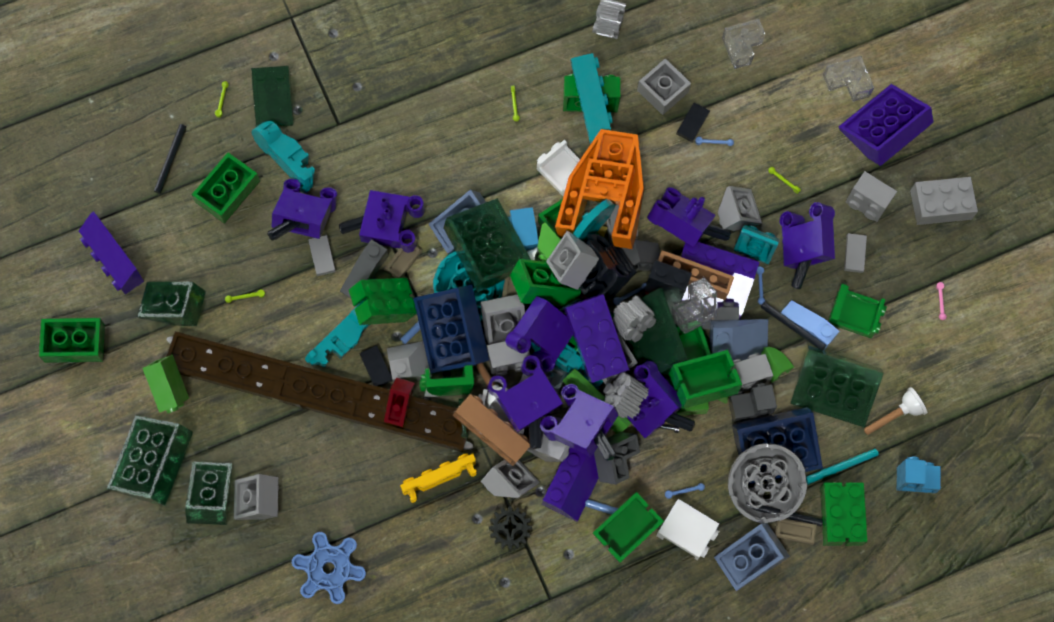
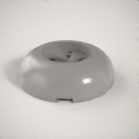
(784, 495)

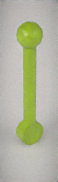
(218, 113)
(516, 117)
(796, 189)
(260, 293)

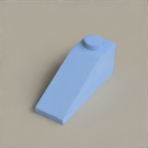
(811, 322)

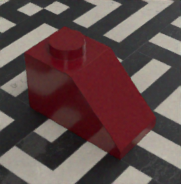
(399, 402)

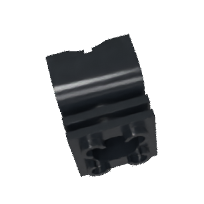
(611, 270)

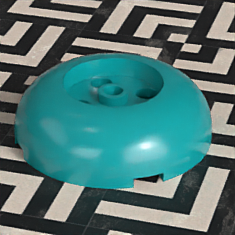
(452, 270)

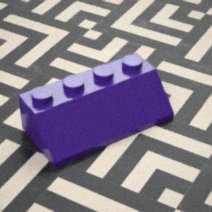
(110, 254)
(572, 485)

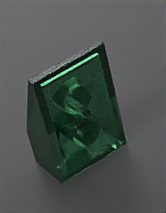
(272, 95)
(172, 303)
(208, 493)

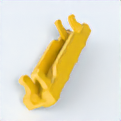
(431, 479)

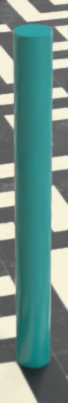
(841, 466)

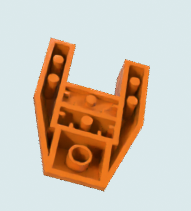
(611, 172)

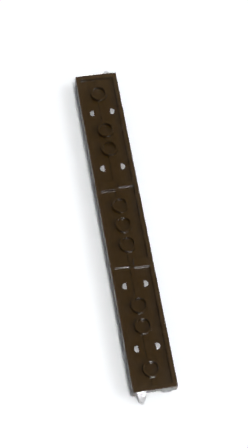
(313, 390)

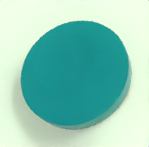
(594, 220)

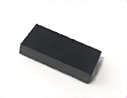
(693, 122)
(376, 366)

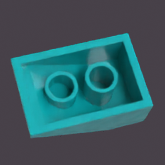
(756, 244)

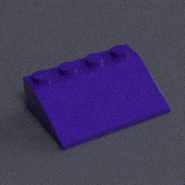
(887, 124)
(738, 266)

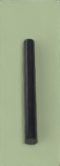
(169, 159)
(793, 326)
(795, 516)

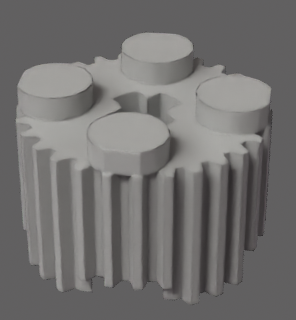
(609, 18)
(633, 319)
(625, 395)

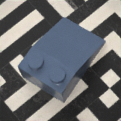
(467, 201)
(739, 337)
(751, 556)

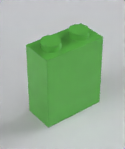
(166, 384)

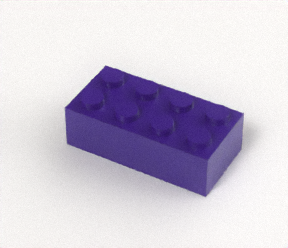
(596, 338)

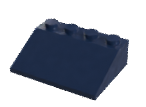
(451, 329)
(788, 429)

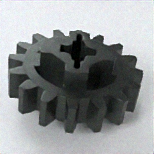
(500, 528)

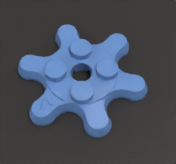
(324, 554)

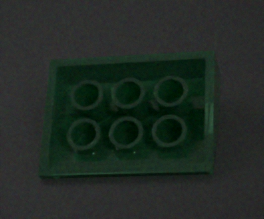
(485, 243)
(661, 341)
(836, 386)
(150, 459)

